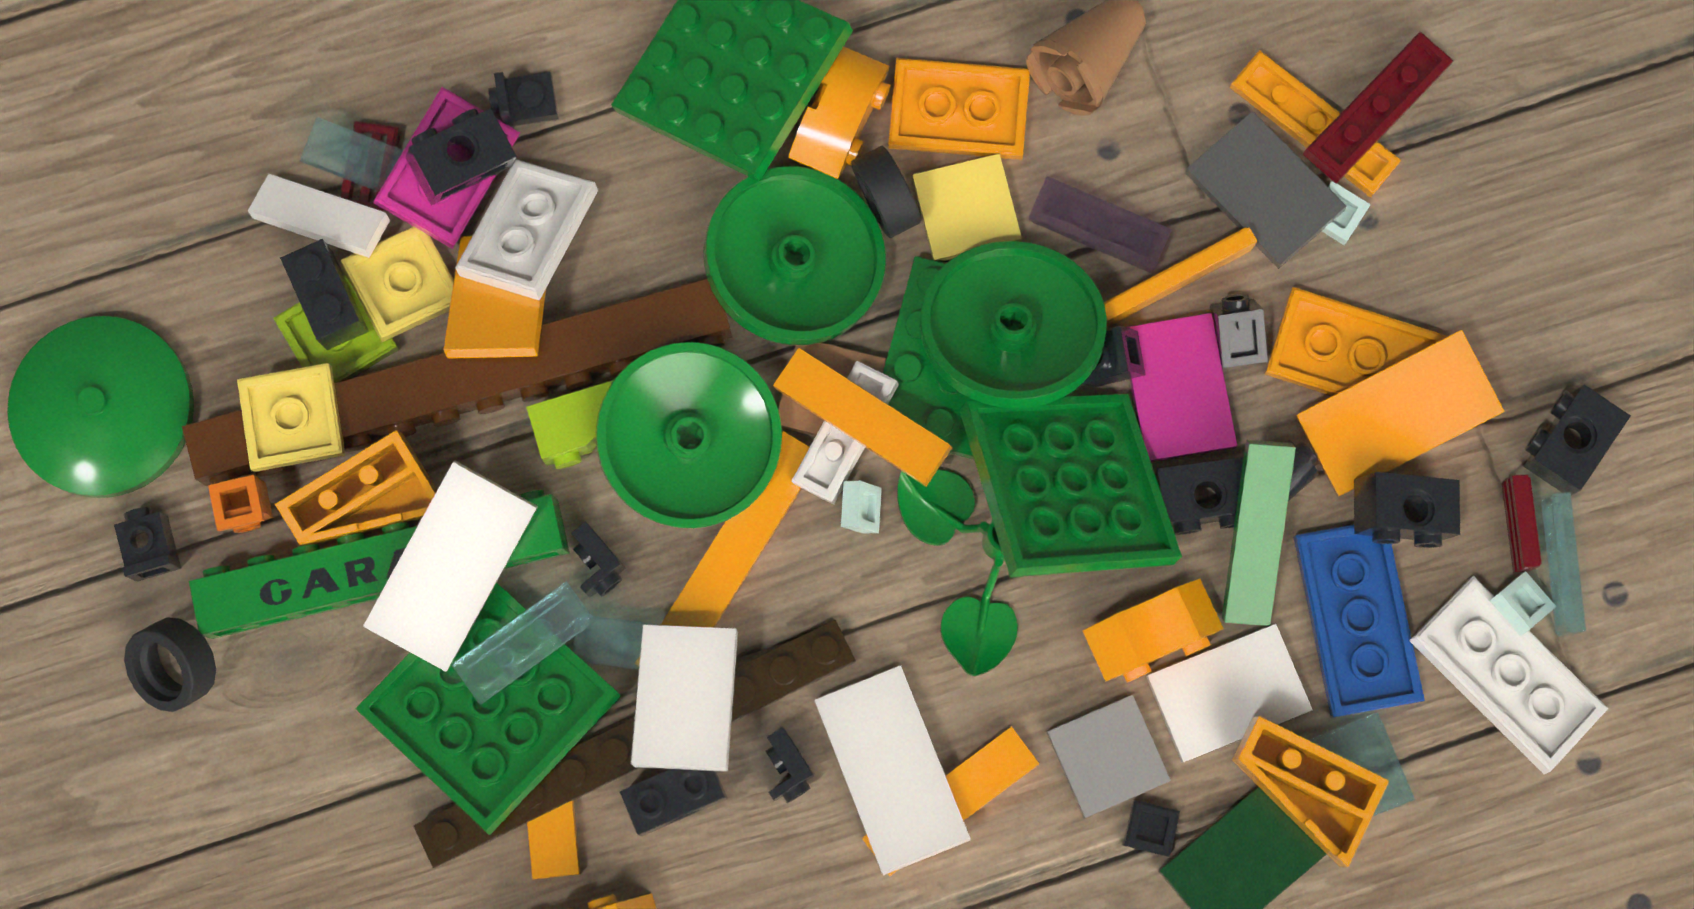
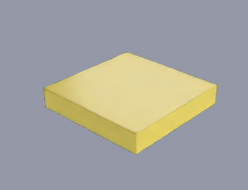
(966, 206)
(401, 282)
(291, 417)

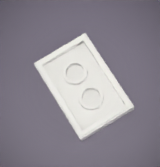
(527, 229)
(1220, 691)
(684, 697)

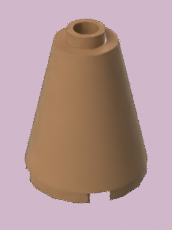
(1087, 54)

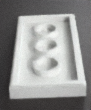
(450, 566)
(1508, 676)
(892, 770)

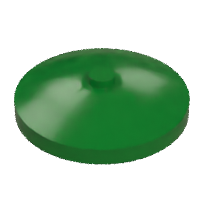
(794, 256)
(1013, 324)
(100, 407)
(688, 435)

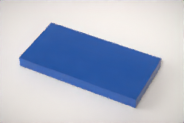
(1358, 621)

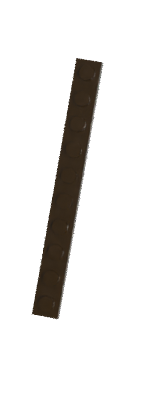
(610, 753)

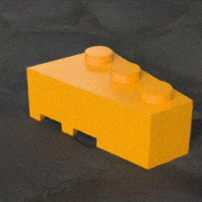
(361, 494)
(1312, 785)

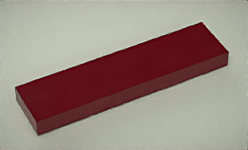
(1378, 107)

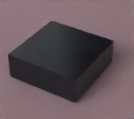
(1151, 828)

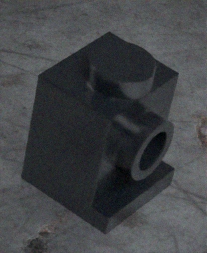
(1120, 359)
(160, 552)

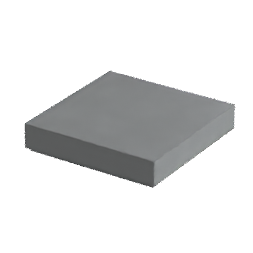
(1108, 756)

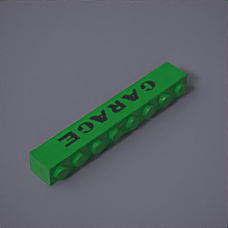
(337, 575)

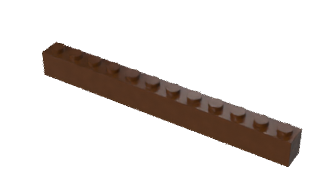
(445, 387)

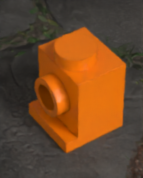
(240, 504)

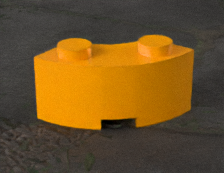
(841, 108)
(1153, 630)

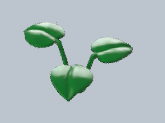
(971, 629)

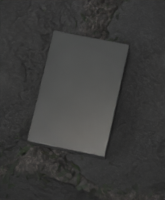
(1265, 188)

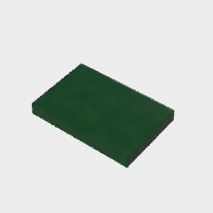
(1242, 858)

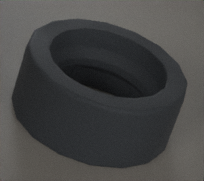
(886, 191)
(189, 650)

